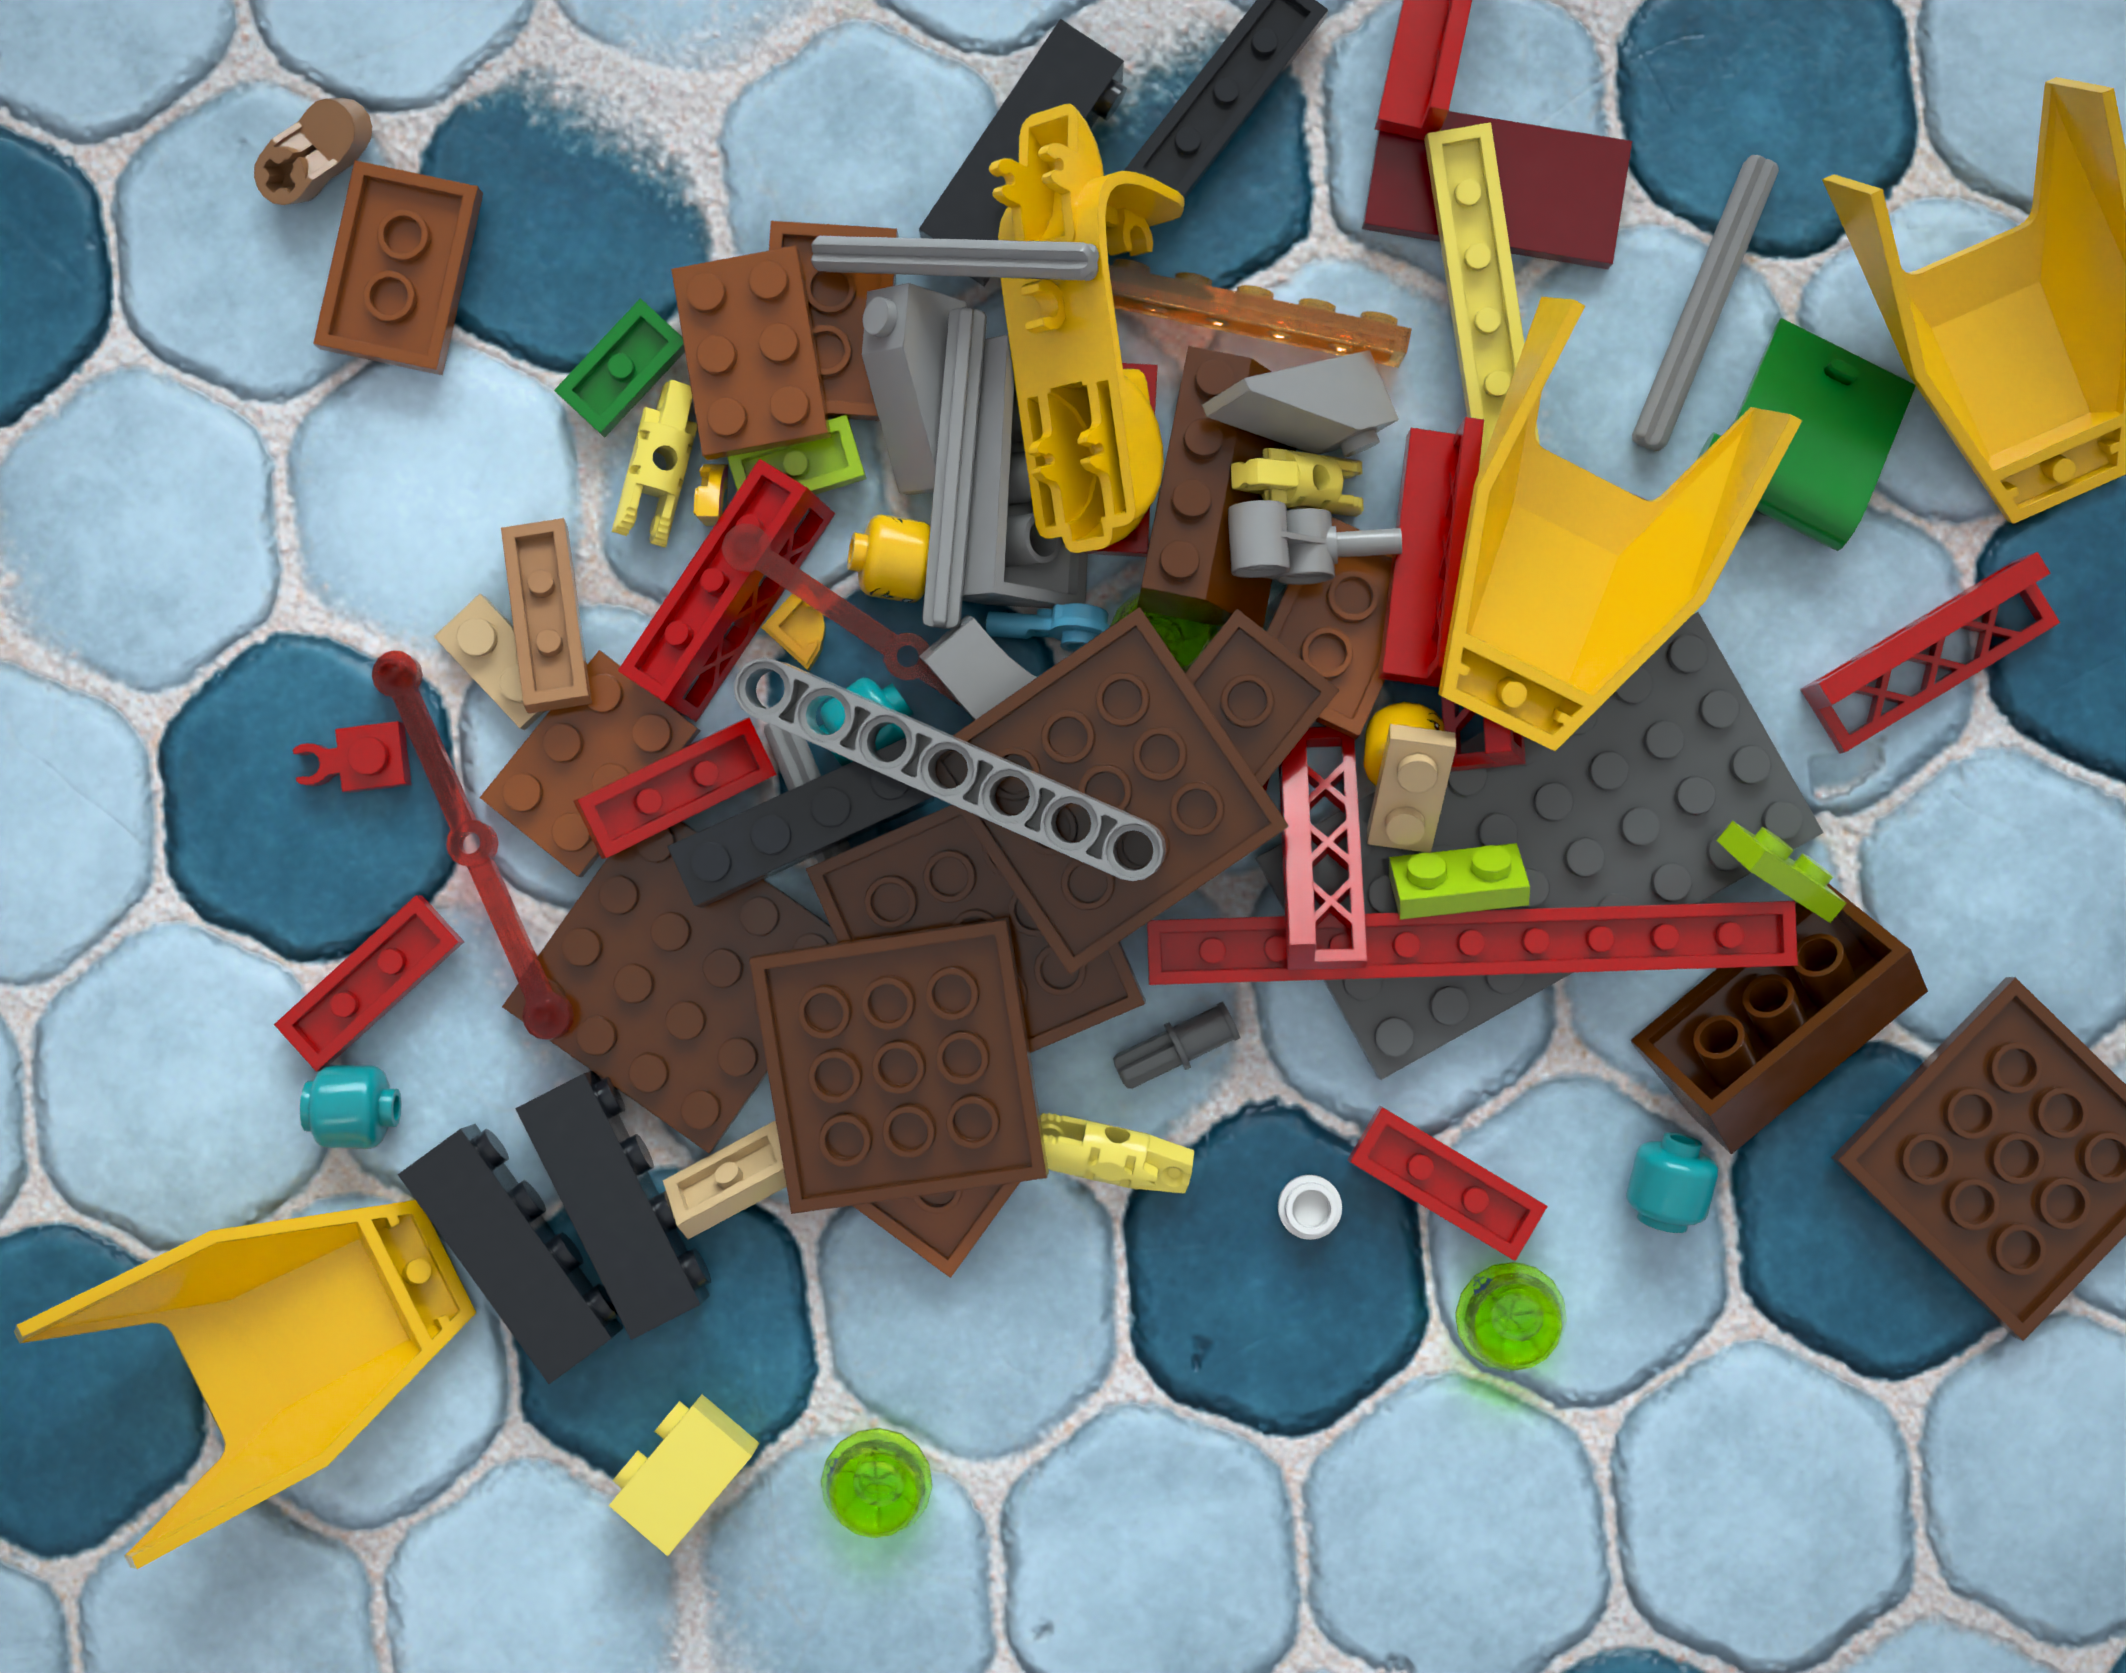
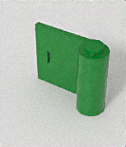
(1844, 437)

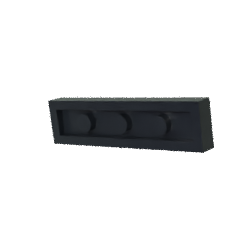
(1227, 92)

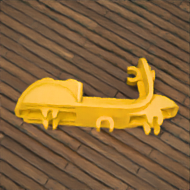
(1082, 415)

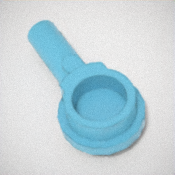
(1070, 623)

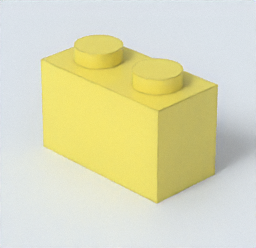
(683, 1474)

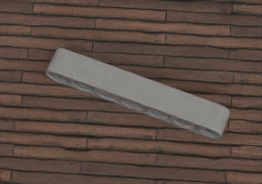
(918, 762)

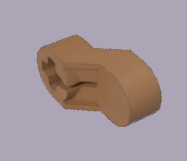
(333, 128)

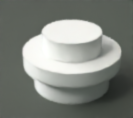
(1309, 1207)

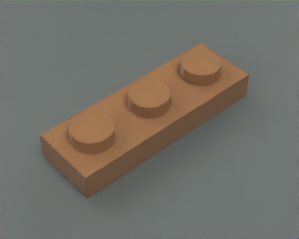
(546, 616)

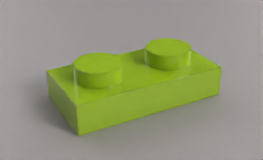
(815, 464)
(1769, 860)
(1459, 881)

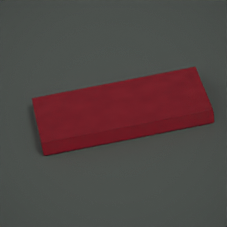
(1555, 185)

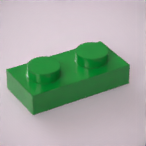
(622, 368)

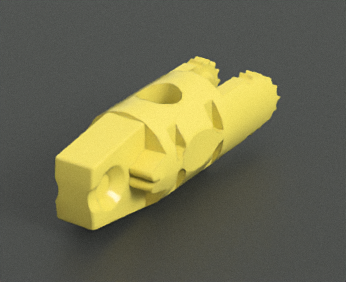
(672, 436)
(1300, 480)
(1115, 1155)

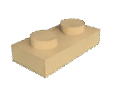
(487, 651)
(1411, 788)
(727, 1181)

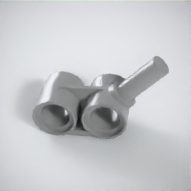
(1297, 543)

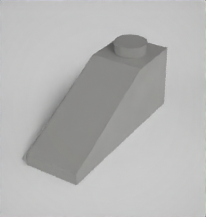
(905, 371)
(1311, 405)

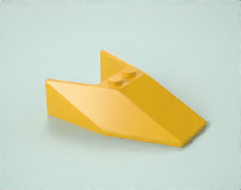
(2028, 328)
(1576, 577)
(289, 1337)

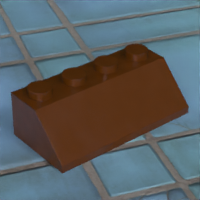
(1189, 542)
(1766, 1035)

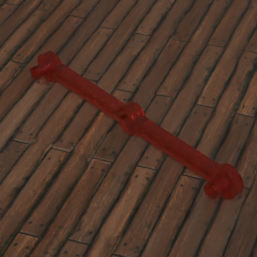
(748, 549)
(545, 1013)

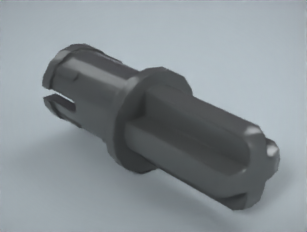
(1176, 1046)

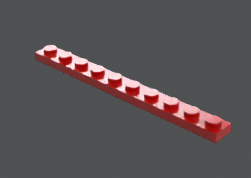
(1485, 943)

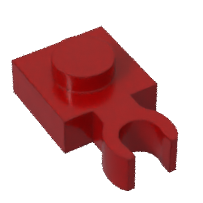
(364, 758)

